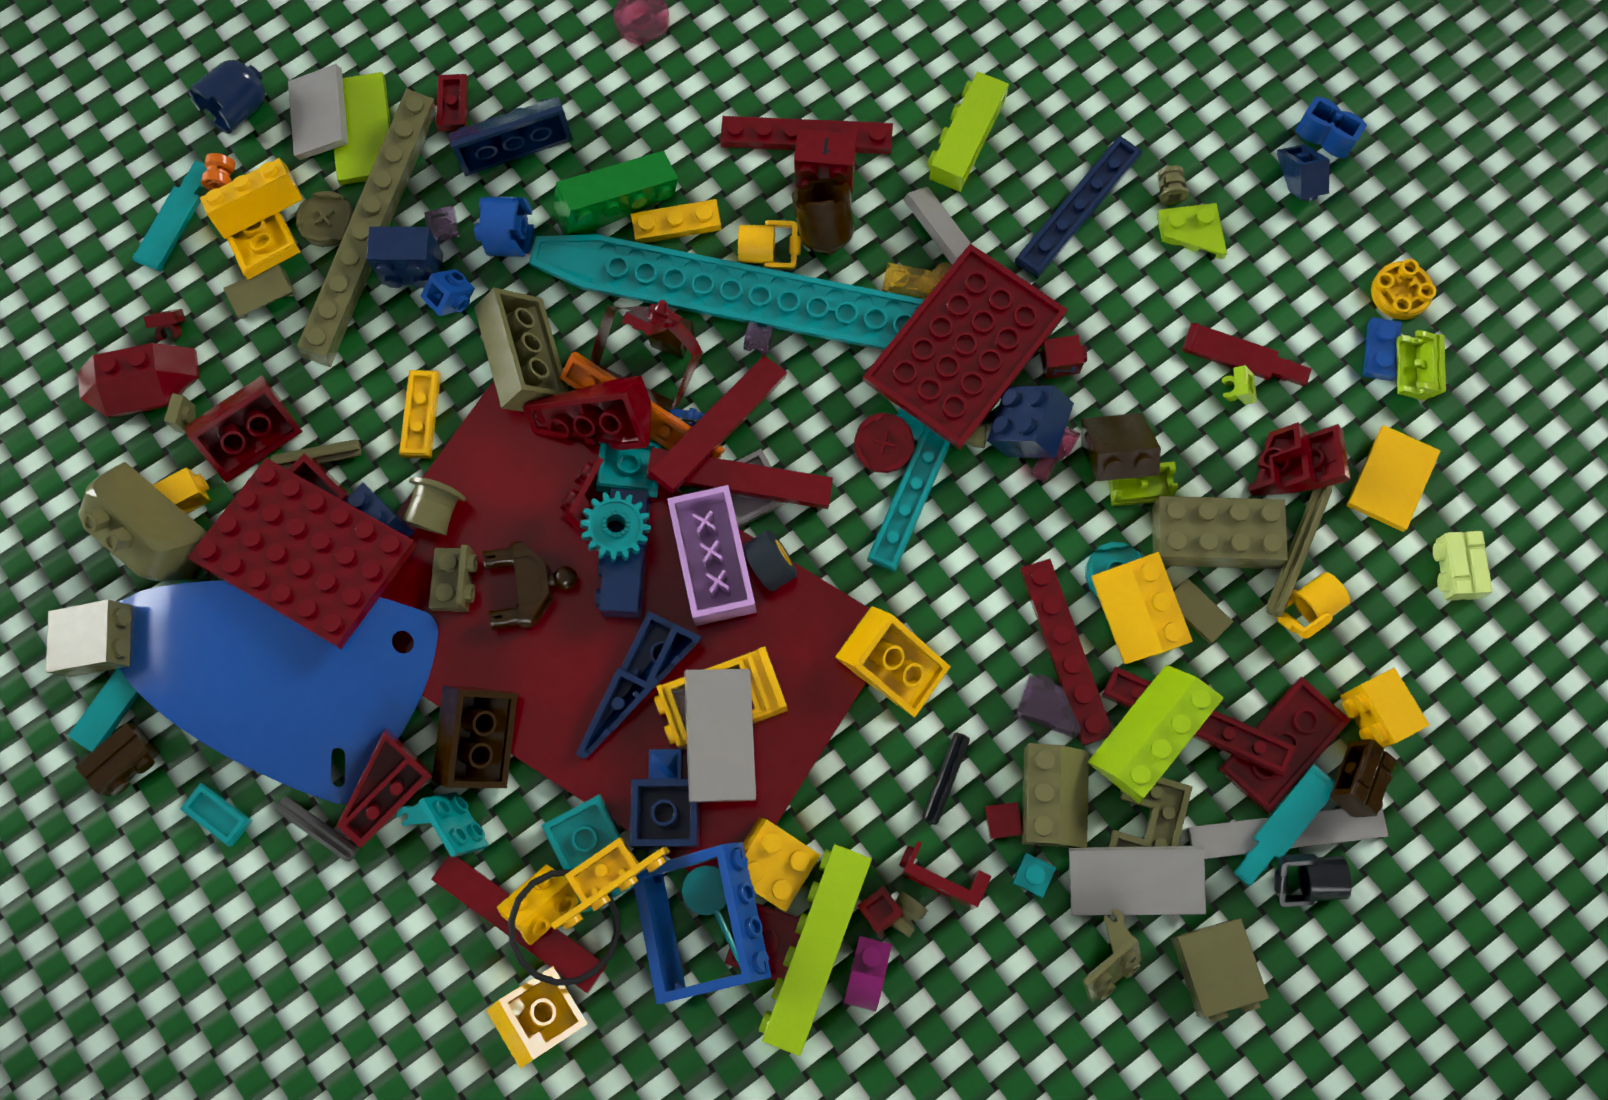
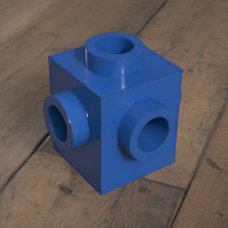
(447, 292)

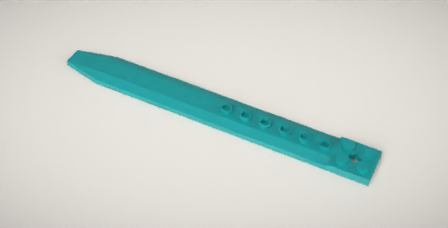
(725, 288)

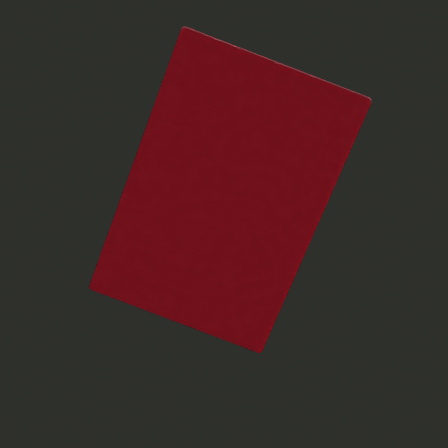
(570, 656)

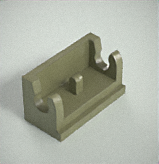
(259, 291)

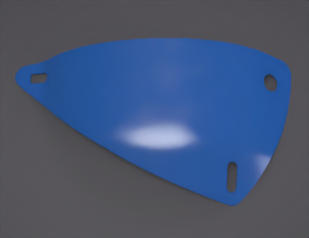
(273, 688)

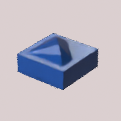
(665, 764)

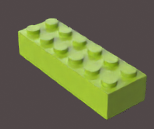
(816, 950)

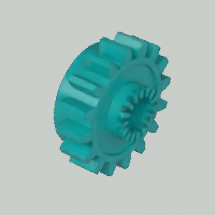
(617, 510)

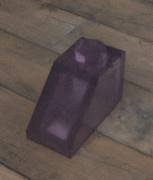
(1047, 706)

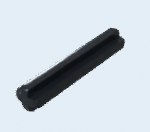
(945, 778)

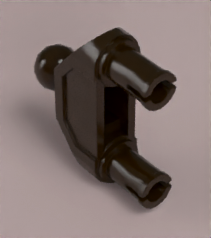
(533, 585)

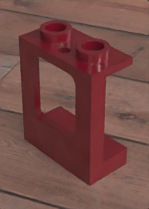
(967, 897)

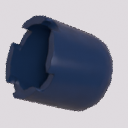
(229, 94)

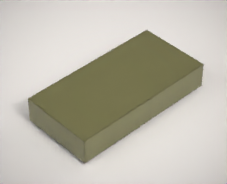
(1201, 612)

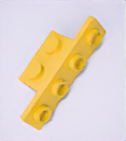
(604, 873)

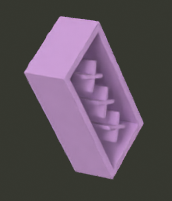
(711, 555)

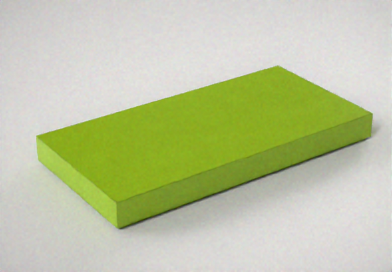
(366, 126)

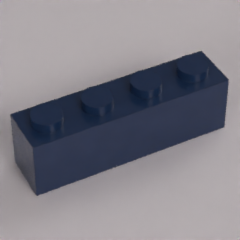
(623, 580)

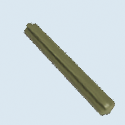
(1298, 551)

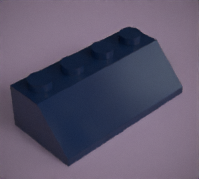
(510, 136)

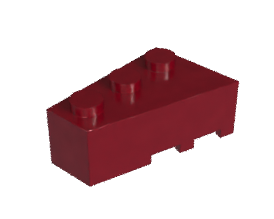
(383, 789)

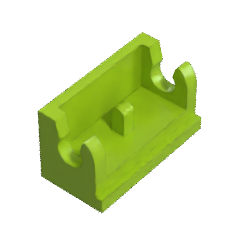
(1421, 365)
(1144, 489)

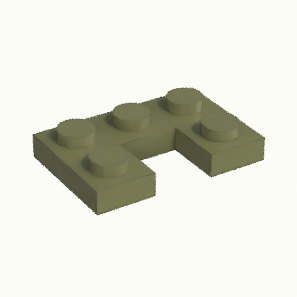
(1166, 818)

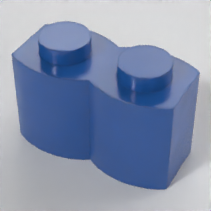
(1330, 127)

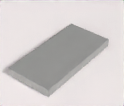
(719, 735)
(1137, 880)

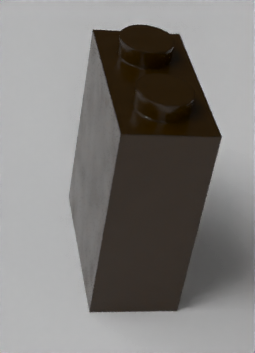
(1120, 447)

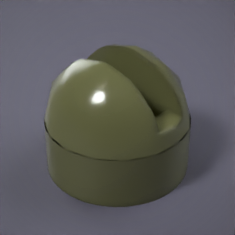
(979, 437)

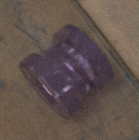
(758, 338)

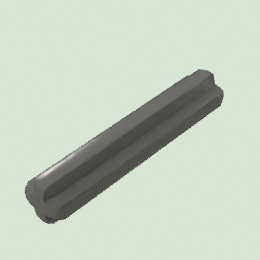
(317, 829)

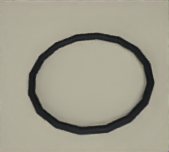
(544, 978)

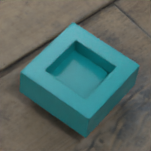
(1034, 875)

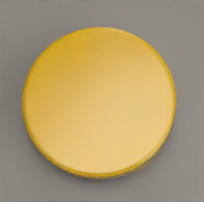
(1402, 290)

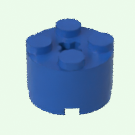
(504, 226)

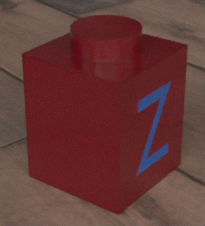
(1062, 356)

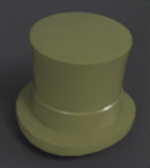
(431, 505)

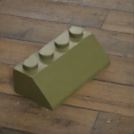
(519, 348)

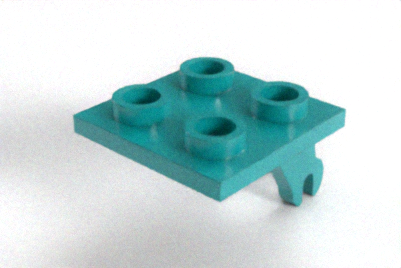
(450, 820)

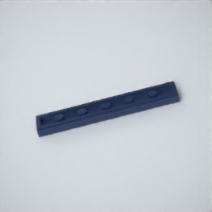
(1078, 207)

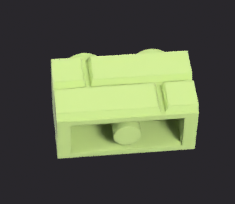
(1462, 565)

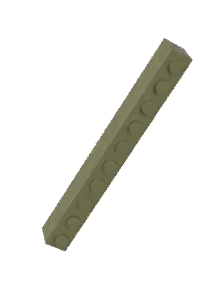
(374, 209)

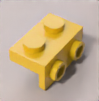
(541, 905)

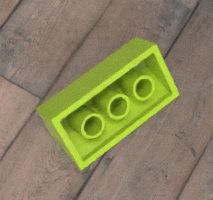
(1155, 731)

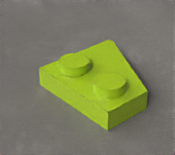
(1193, 228)

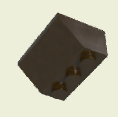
(474, 737)

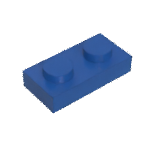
(1381, 349)

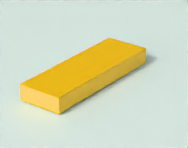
(420, 414)

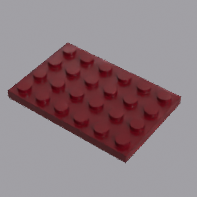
(965, 346)
(303, 552)

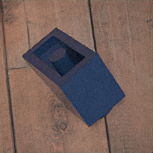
(1305, 171)

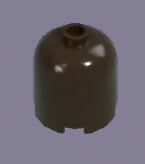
(824, 215)

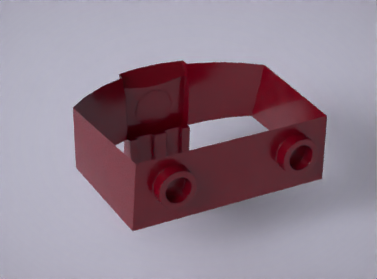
(651, 320)

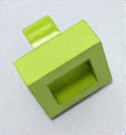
(1244, 386)

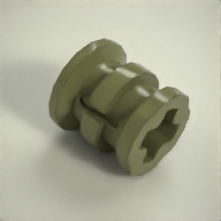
(1172, 186)

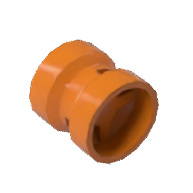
(218, 171)

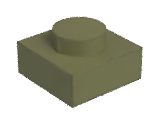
(179, 413)

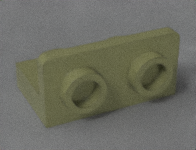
(452, 579)

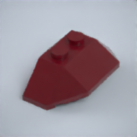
(136, 378)

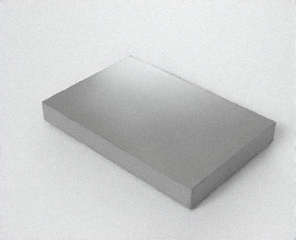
(317, 112)

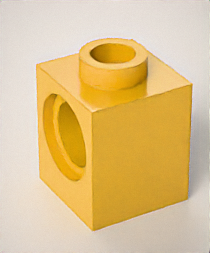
(185, 490)

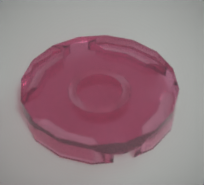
(641, 19)

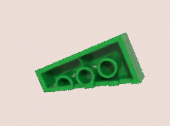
(612, 193)

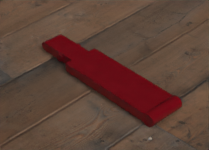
(1238, 352)

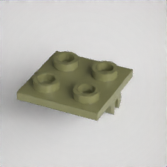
(1122, 962)

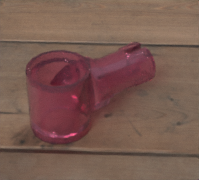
(1045, 466)

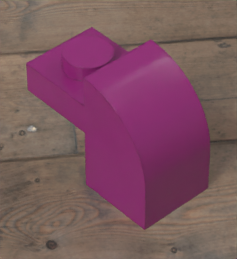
(867, 974)

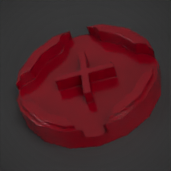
(884, 443)

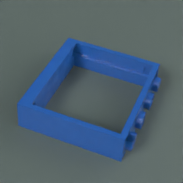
(660, 933)

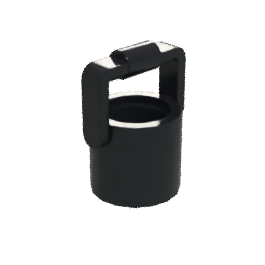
(1318, 879)

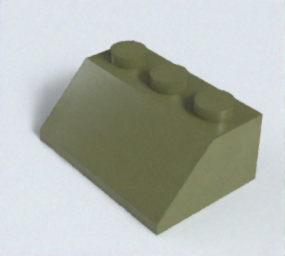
(1055, 796)

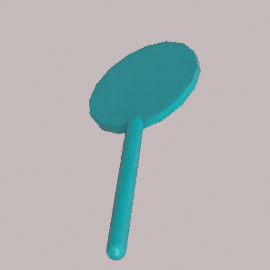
(705, 896)

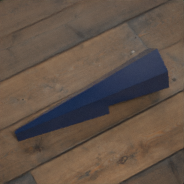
(650, 659)

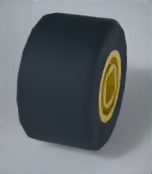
(769, 560)

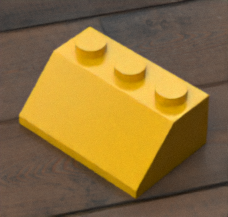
(251, 198)
(1141, 608)

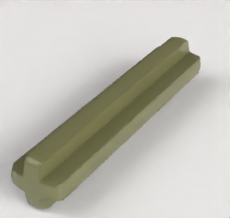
(321, 454)

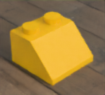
(535, 1018)

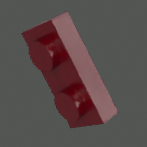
(452, 102)

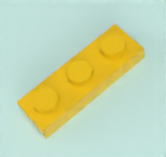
(676, 221)

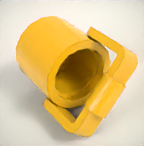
(757, 244)
(1317, 604)

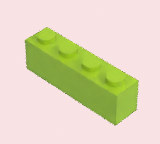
(968, 131)

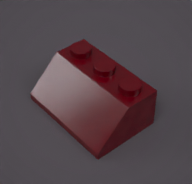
(243, 429)

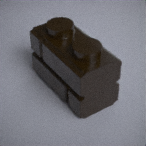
(118, 760)
(1363, 778)

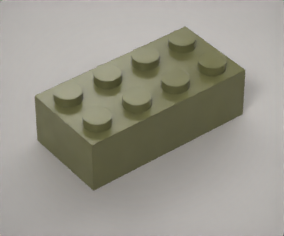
(1220, 532)

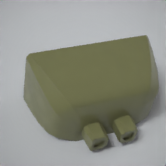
(140, 525)

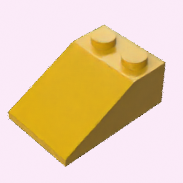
(893, 660)

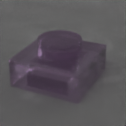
(443, 223)

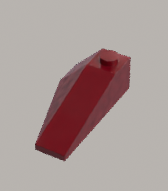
(604, 413)

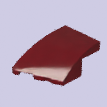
(1301, 461)

